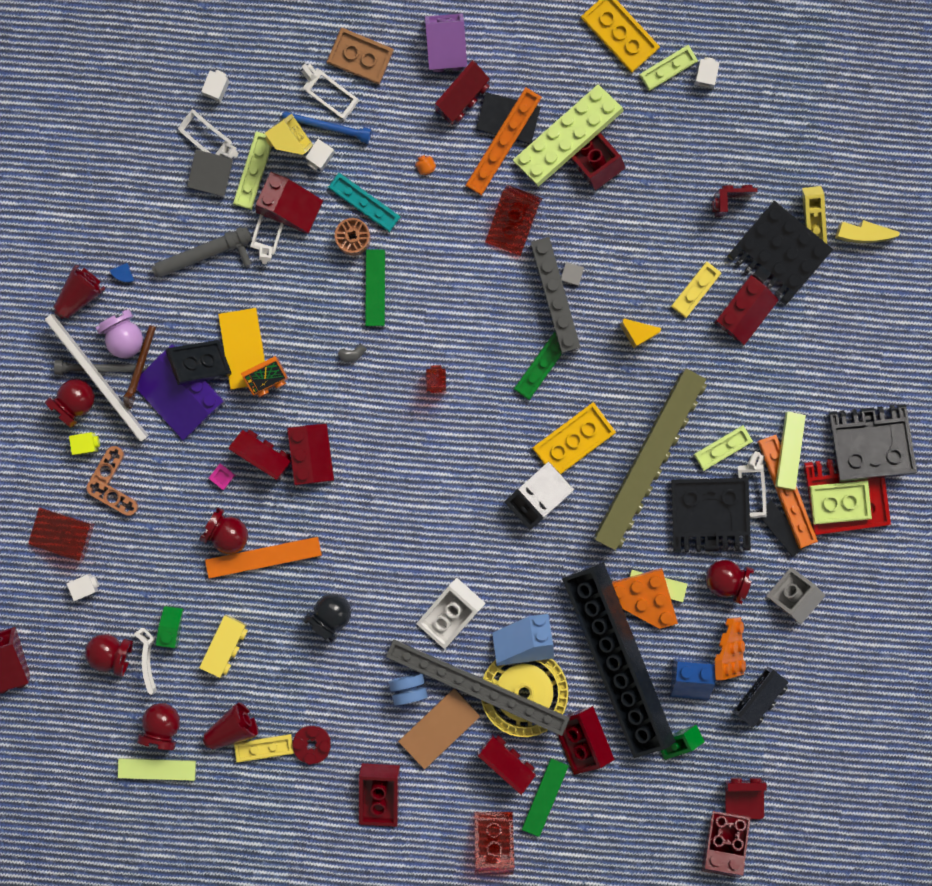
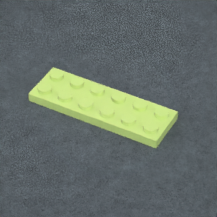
(568, 135)

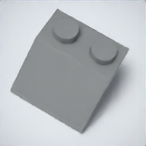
(796, 595)

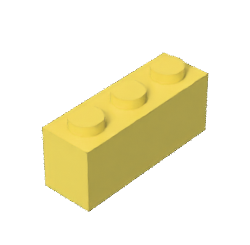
(224, 646)

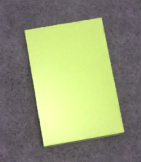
(840, 502)

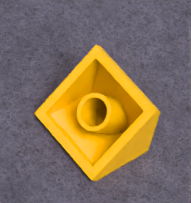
(638, 332)

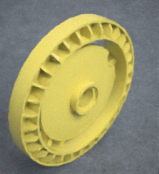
(540, 692)

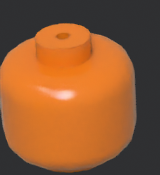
(425, 165)

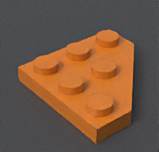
(647, 598)
(730, 660)

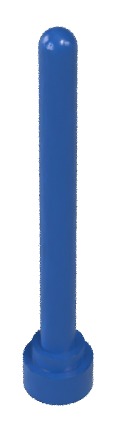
(362, 134)

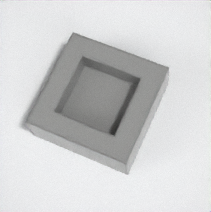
(572, 274)

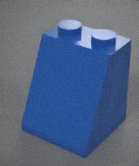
(692, 678)

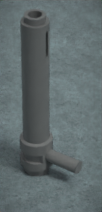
(229, 241)

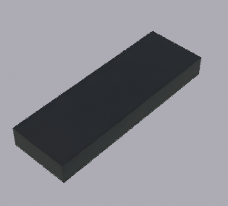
(780, 528)

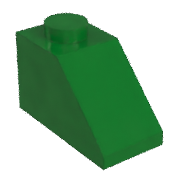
(169, 627)
(686, 741)

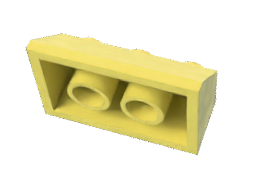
(288, 136)

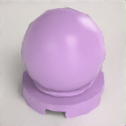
(122, 337)

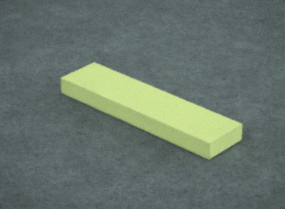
(253, 172)
(790, 451)
(157, 769)

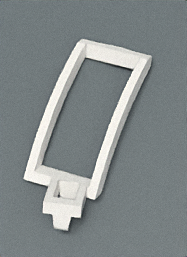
(312, 78)
(223, 150)
(264, 249)
(751, 467)
(146, 666)

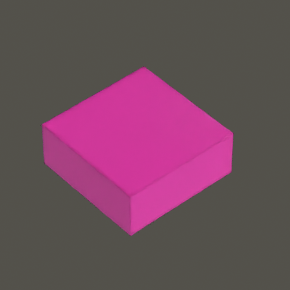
(222, 476)

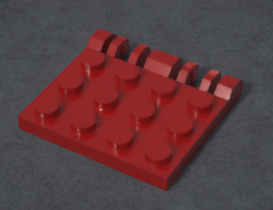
(877, 493)

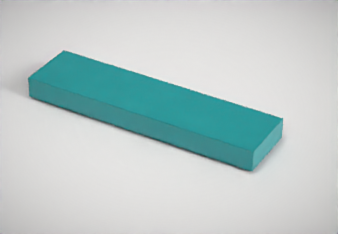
(364, 202)

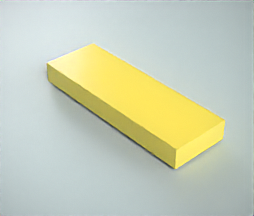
(696, 289)
(263, 748)

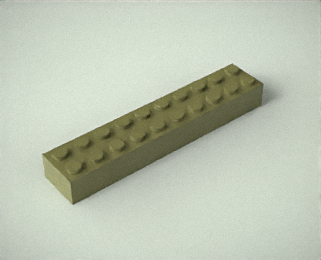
(649, 459)

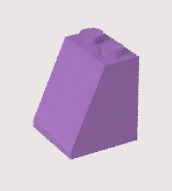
(446, 42)

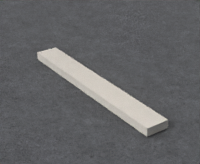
(96, 377)

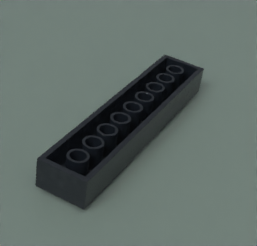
(618, 660)

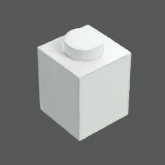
(706, 73)
(215, 85)
(319, 155)
(83, 587)

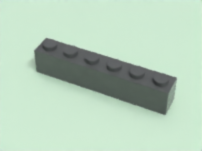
(555, 295)

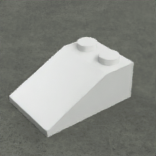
(450, 613)

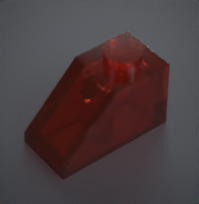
(436, 379)

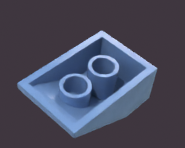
(524, 641)

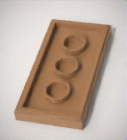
(439, 728)

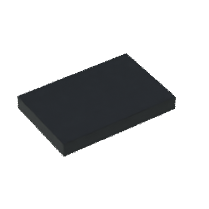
(496, 110)
(198, 362)

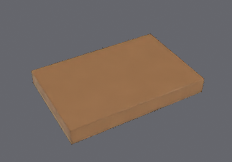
(360, 56)

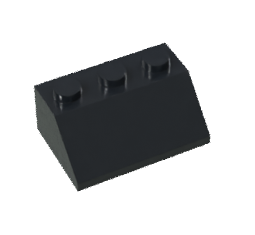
(761, 697)

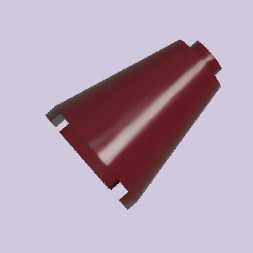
(77, 292)
(231, 728)

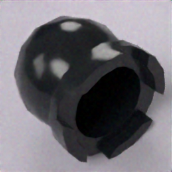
(330, 614)

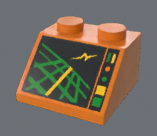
(265, 376)

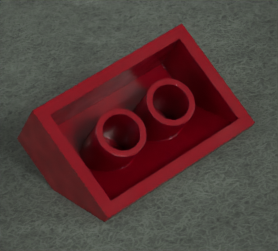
(462, 93)
(746, 310)
(261, 454)
(310, 454)
(585, 742)
(507, 763)

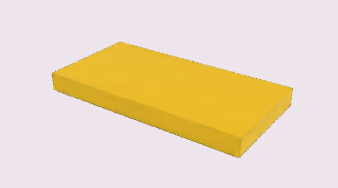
(620, 33)
(241, 343)
(574, 439)

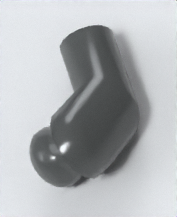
(352, 355)

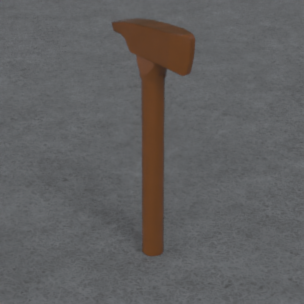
(129, 397)

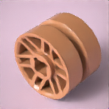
(350, 227)

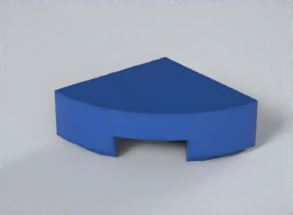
(123, 273)

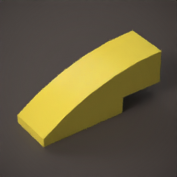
(865, 233)

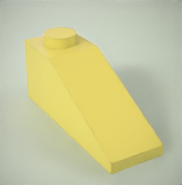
(815, 211)

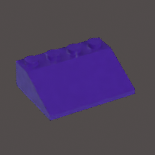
(181, 406)

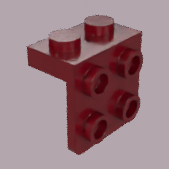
(720, 202)
(745, 797)

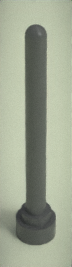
(62, 367)

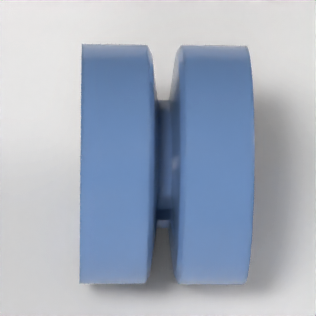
(408, 689)

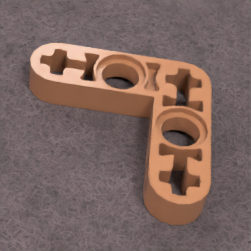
(104, 482)

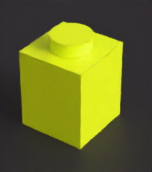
(84, 443)

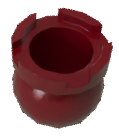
(72, 400)
(226, 533)
(727, 580)
(108, 654)
(160, 725)

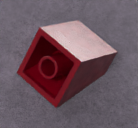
(13, 664)

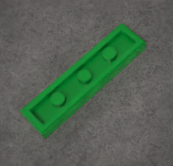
(375, 287)
(539, 368)
(545, 797)

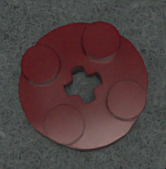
(311, 733)

